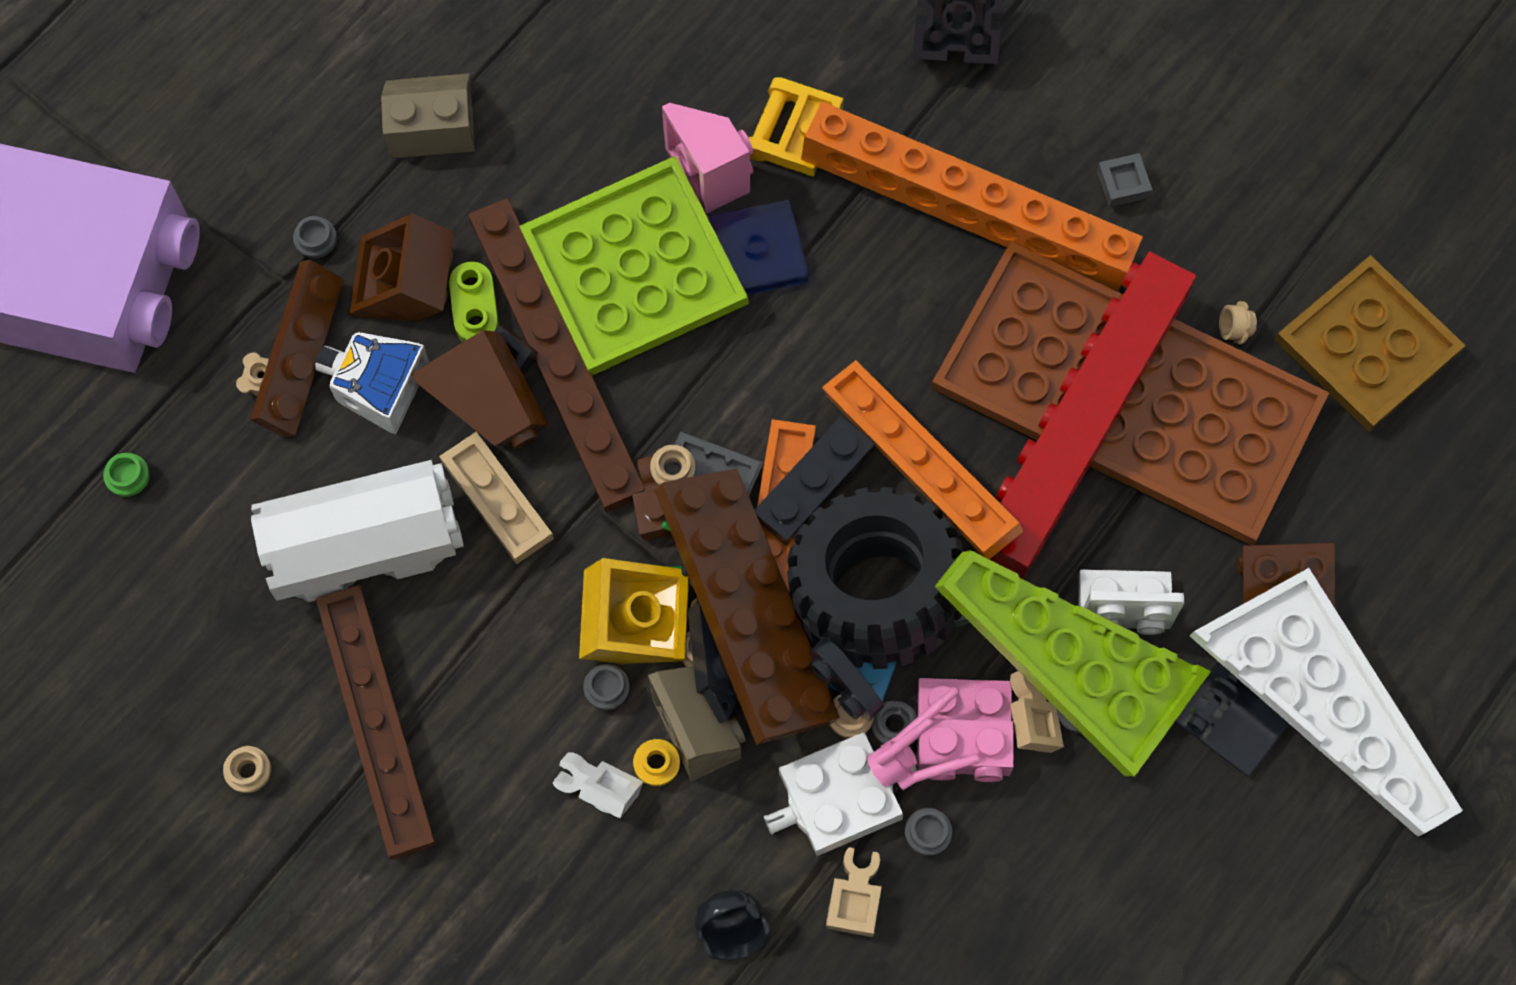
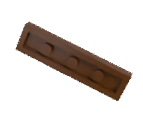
(296, 349)

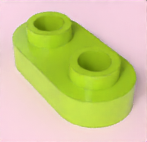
(473, 300)

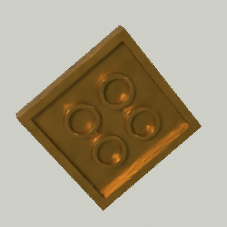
(1369, 343)

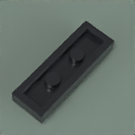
(814, 480)

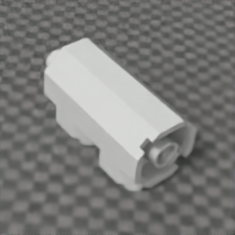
(357, 530)

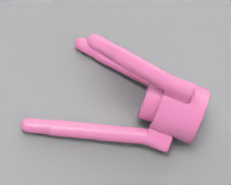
(895, 758)

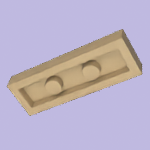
(496, 497)

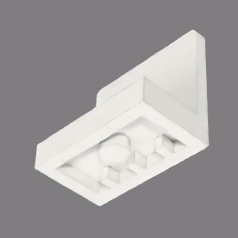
(1131, 598)

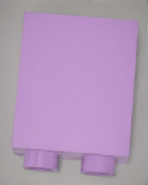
(87, 257)

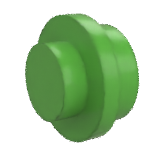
(126, 474)

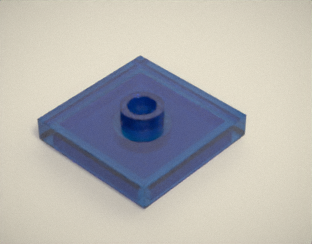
(762, 246)

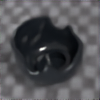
(731, 925)

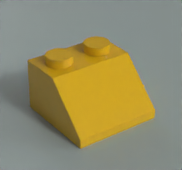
(633, 613)

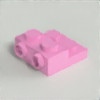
(969, 725)

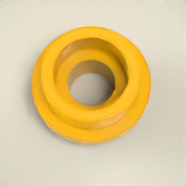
(658, 776)

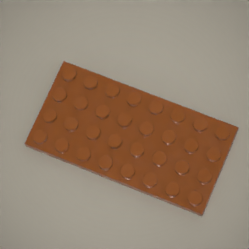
(1200, 427)

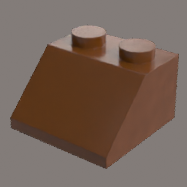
(402, 270)

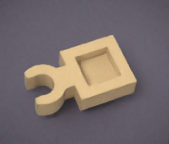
(1034, 718)
(855, 901)

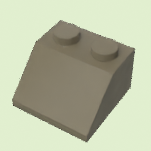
(428, 116)
(692, 725)

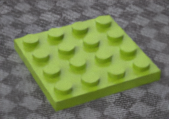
(634, 265)

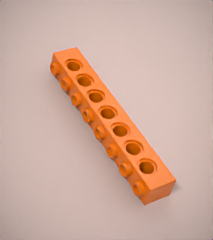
(967, 195)

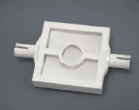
(835, 796)

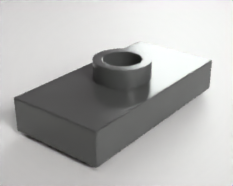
(714, 458)

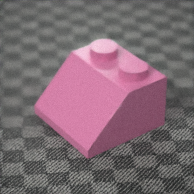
(710, 154)

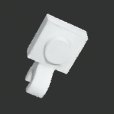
(601, 786)

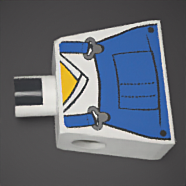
(374, 376)

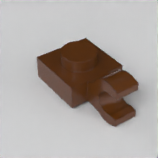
(646, 504)

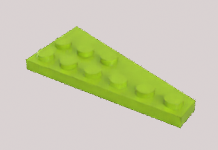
(1086, 666)

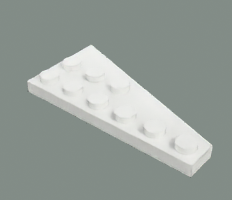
(1315, 676)

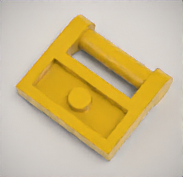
(790, 147)

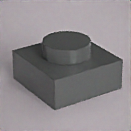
(1124, 180)

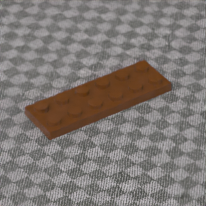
(746, 605)

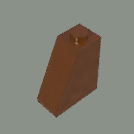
(485, 390)

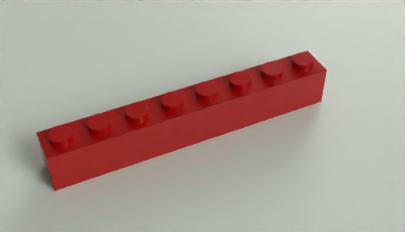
(1090, 405)

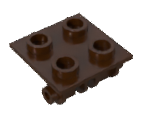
(1272, 564)

